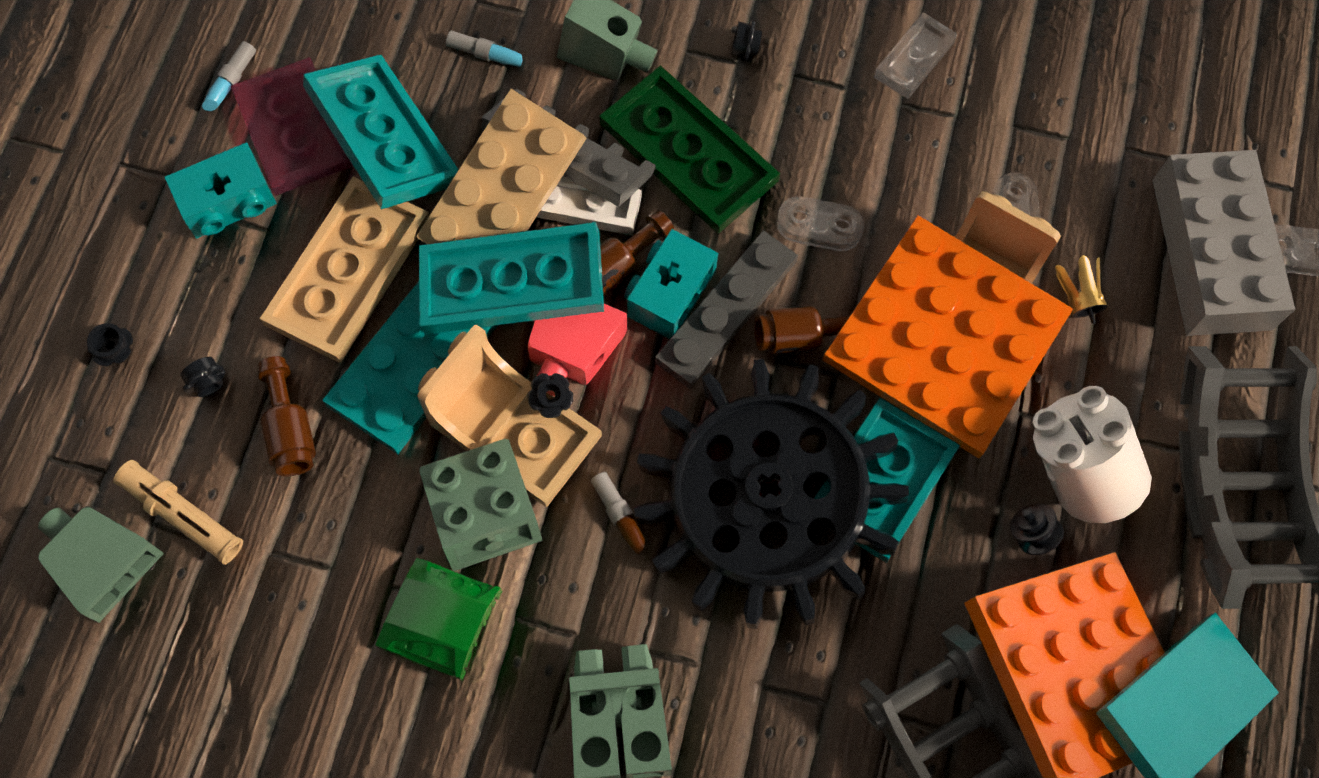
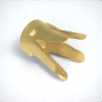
(1090, 299)

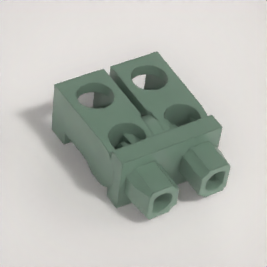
(616, 701)

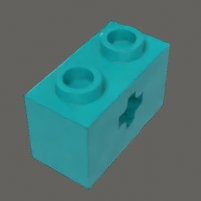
(220, 191)
(669, 306)

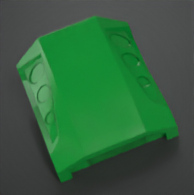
(437, 618)

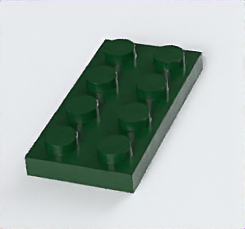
(690, 149)

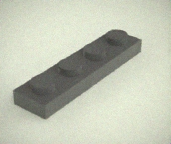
(726, 309)

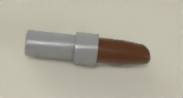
(619, 512)

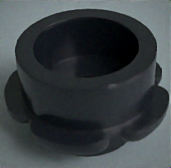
(746, 40)
(102, 336)
(202, 377)
(550, 407)

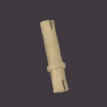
(137, 482)

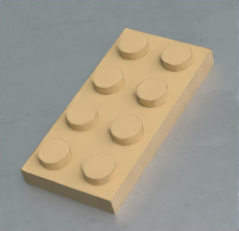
(505, 174)
(344, 271)

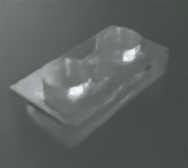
(915, 55)

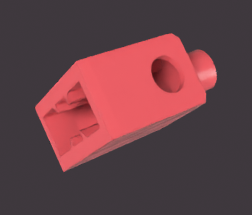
(576, 343)

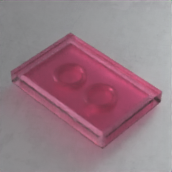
(288, 128)

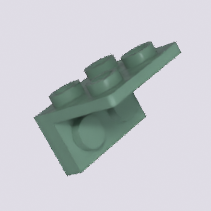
(480, 504)

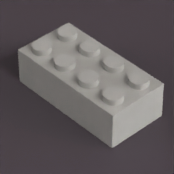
(1222, 243)

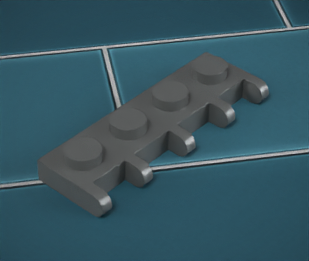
(599, 168)

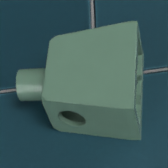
(603, 38)
(93, 559)

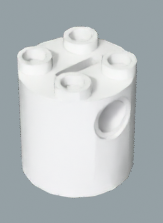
(1092, 456)

